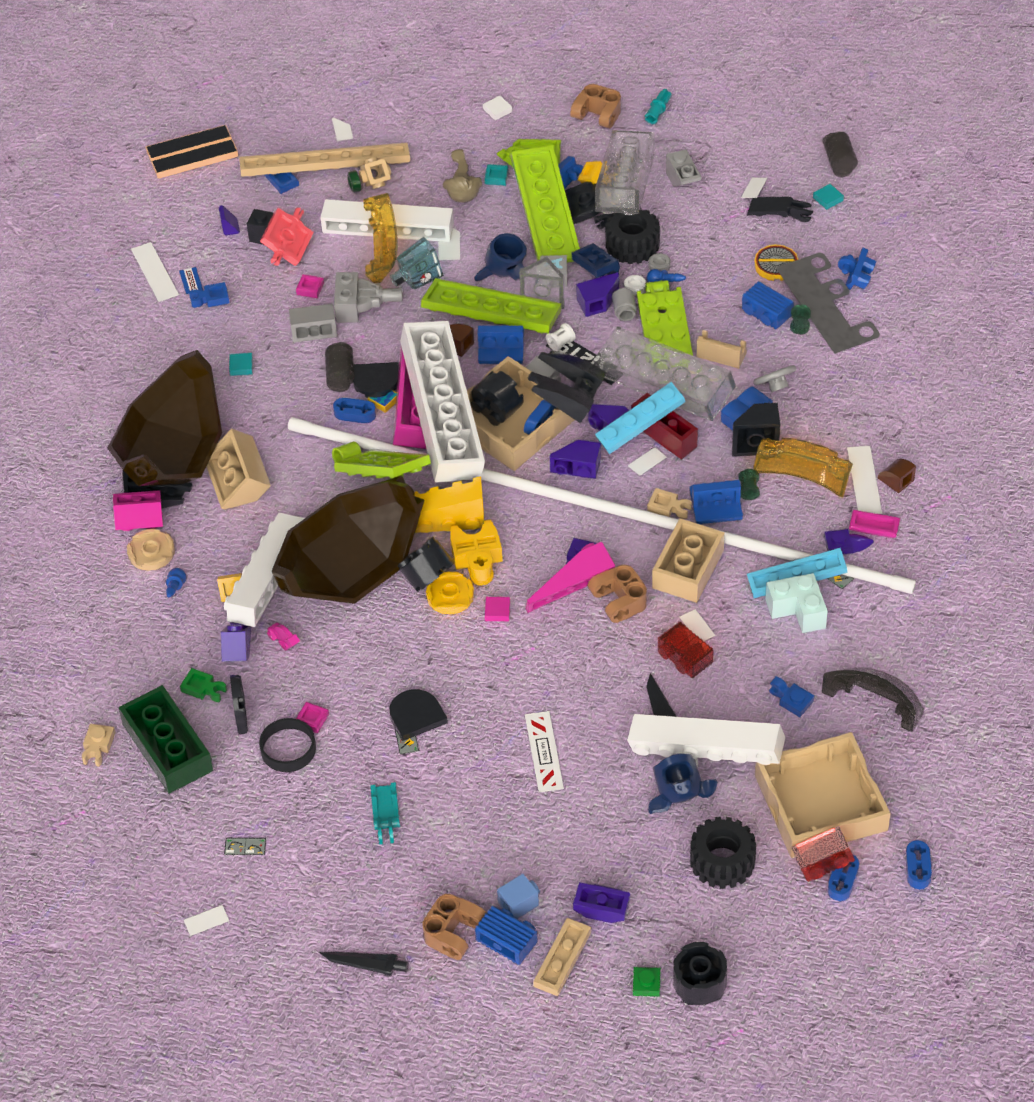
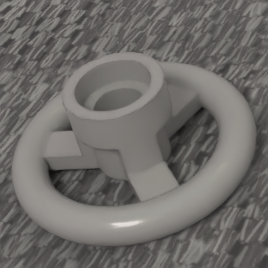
(776, 379)

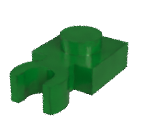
(201, 684)

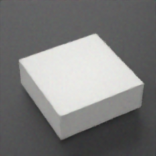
(497, 107)

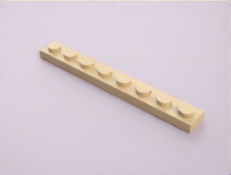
(322, 159)

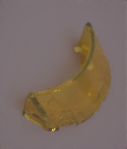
(384, 237)
(804, 461)

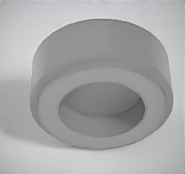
(659, 261)

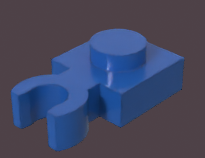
(213, 295)

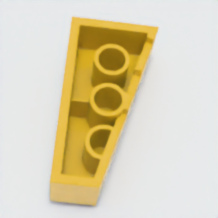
(452, 506)

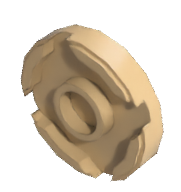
(150, 549)

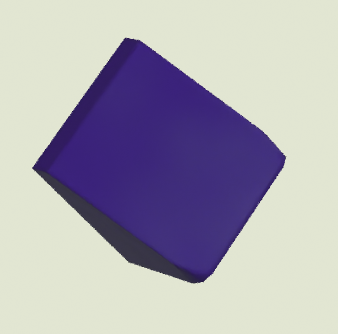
(228, 221)

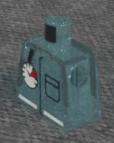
(417, 265)

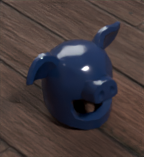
(503, 257)
(679, 782)

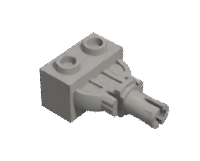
(359, 295)

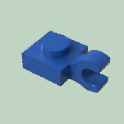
(792, 699)

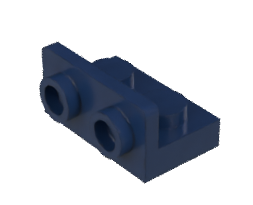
(596, 260)

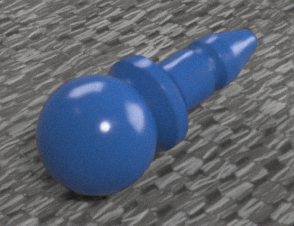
(657, 275)
(175, 581)

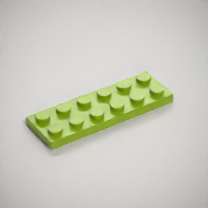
(545, 202)
(491, 305)

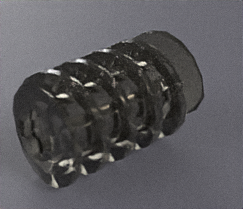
(840, 153)
(339, 366)

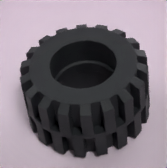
(632, 236)
(723, 870)

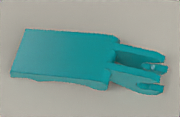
(385, 809)

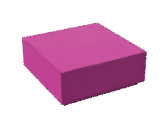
(310, 286)
(497, 608)
(313, 716)

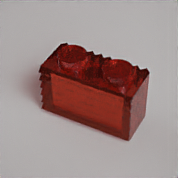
(685, 650)
(823, 854)

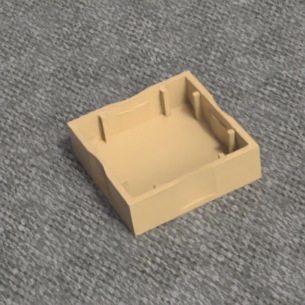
(507, 440)
(822, 790)

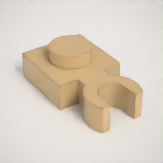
(666, 502)
(96, 741)

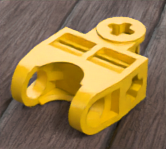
(477, 551)

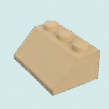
(237, 470)

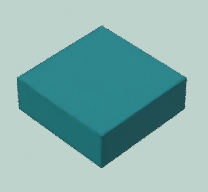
(496, 175)
(828, 196)
(241, 364)

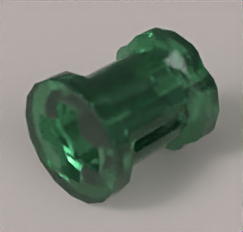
(800, 323)
(749, 486)

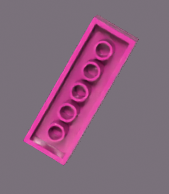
(407, 423)

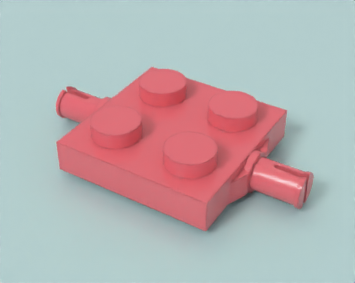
(287, 236)

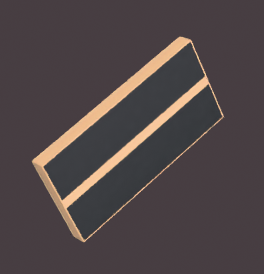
(191, 151)

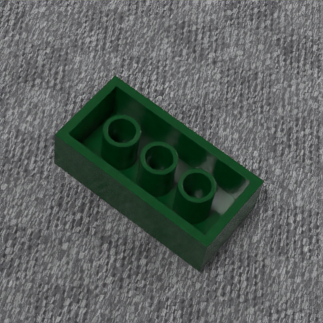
(165, 739)

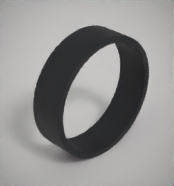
(282, 724)

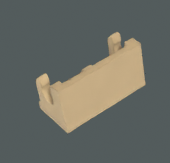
(720, 351)

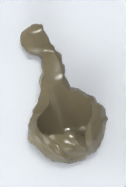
(462, 186)

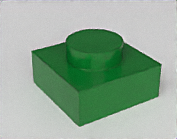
(646, 981)

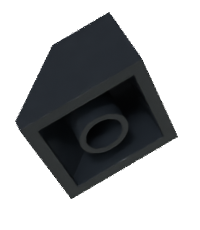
(752, 426)

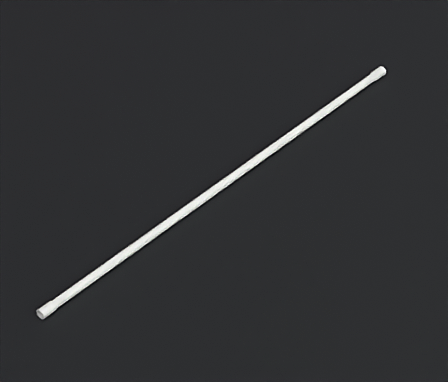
(893, 581)

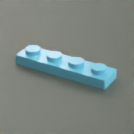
(640, 418)
(822, 565)

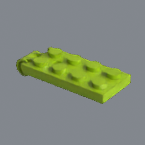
(667, 327)
(382, 464)

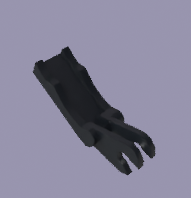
(780, 206)

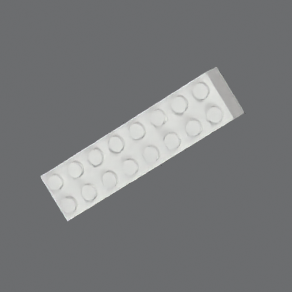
(442, 401)

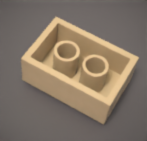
(688, 560)

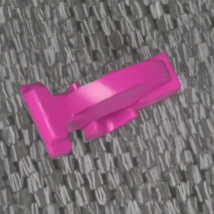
(284, 636)

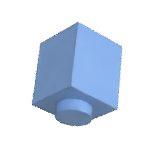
(519, 896)

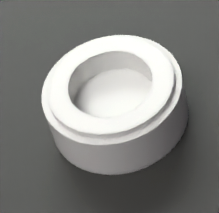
(635, 283)

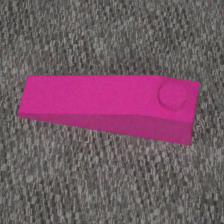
(573, 576)

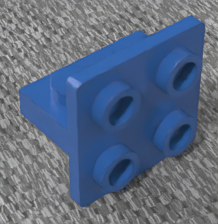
(499, 342)
(716, 501)

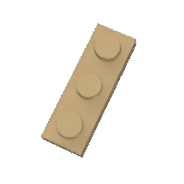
(562, 957)

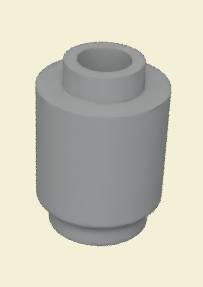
(624, 304)

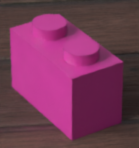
(137, 510)

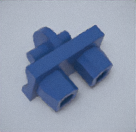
(854, 268)

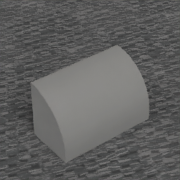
(313, 323)

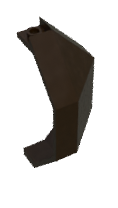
(170, 426)
(349, 543)

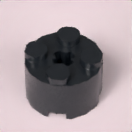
(496, 397)
(425, 564)
(699, 974)

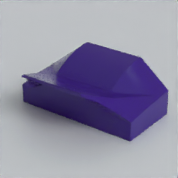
(601, 902)

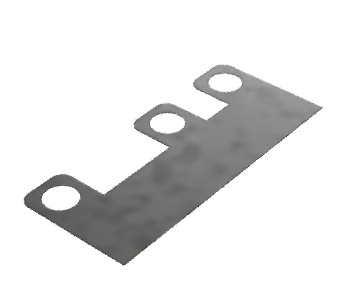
(817, 296)

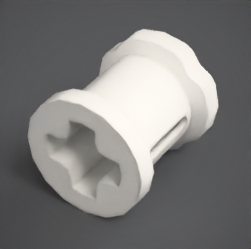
(560, 337)

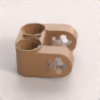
(600, 101)
(628, 588)
(446, 922)

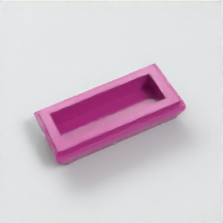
(874, 524)

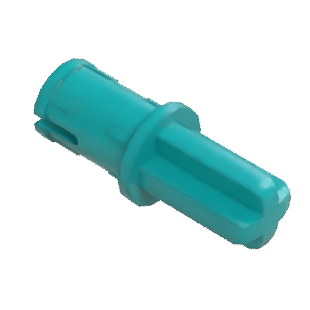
(658, 106)

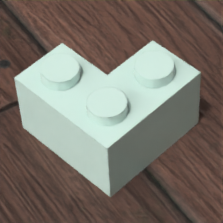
(798, 596)

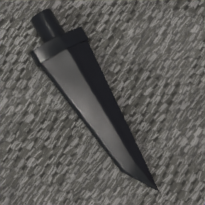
(657, 699)
(377, 963)

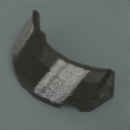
(880, 684)

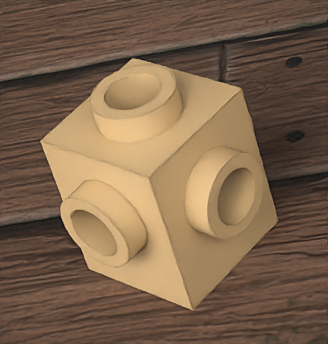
(382, 172)

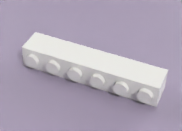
(411, 221)
(257, 582)
(707, 738)

